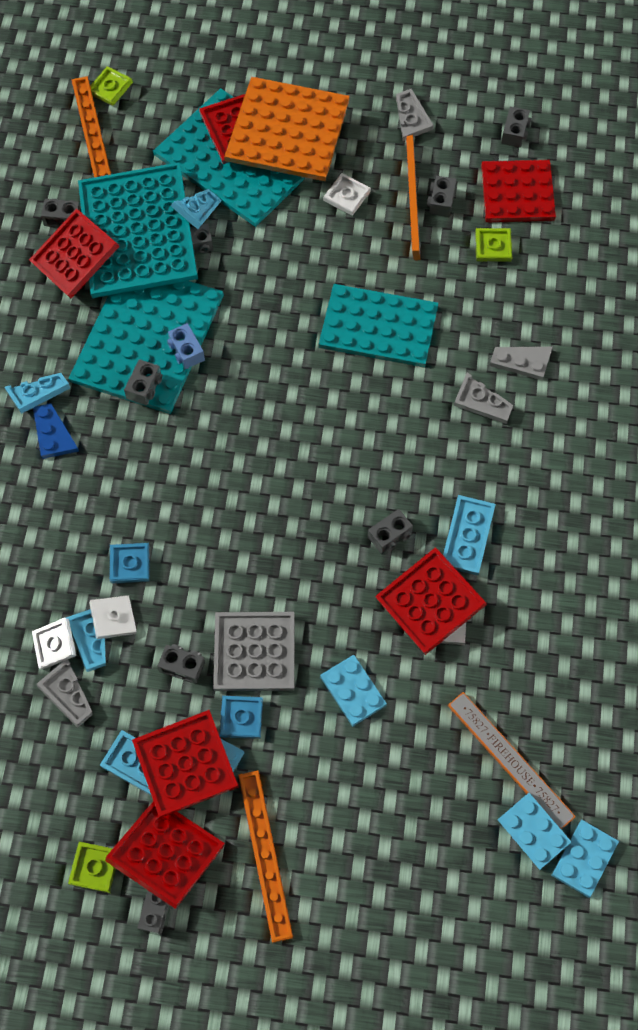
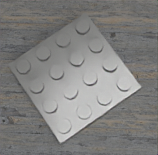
(254, 651)

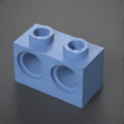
(188, 345)

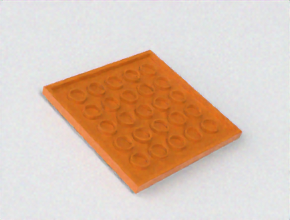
(287, 128)

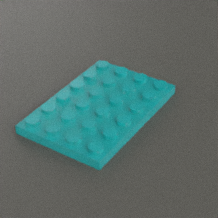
(378, 325)

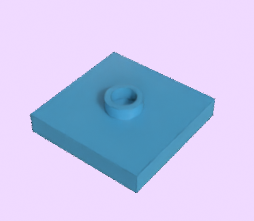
(129, 563)
(241, 717)

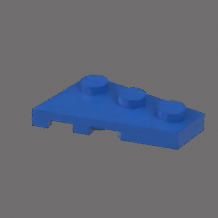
(52, 433)

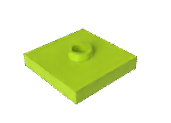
(110, 85)
(493, 244)
(91, 869)

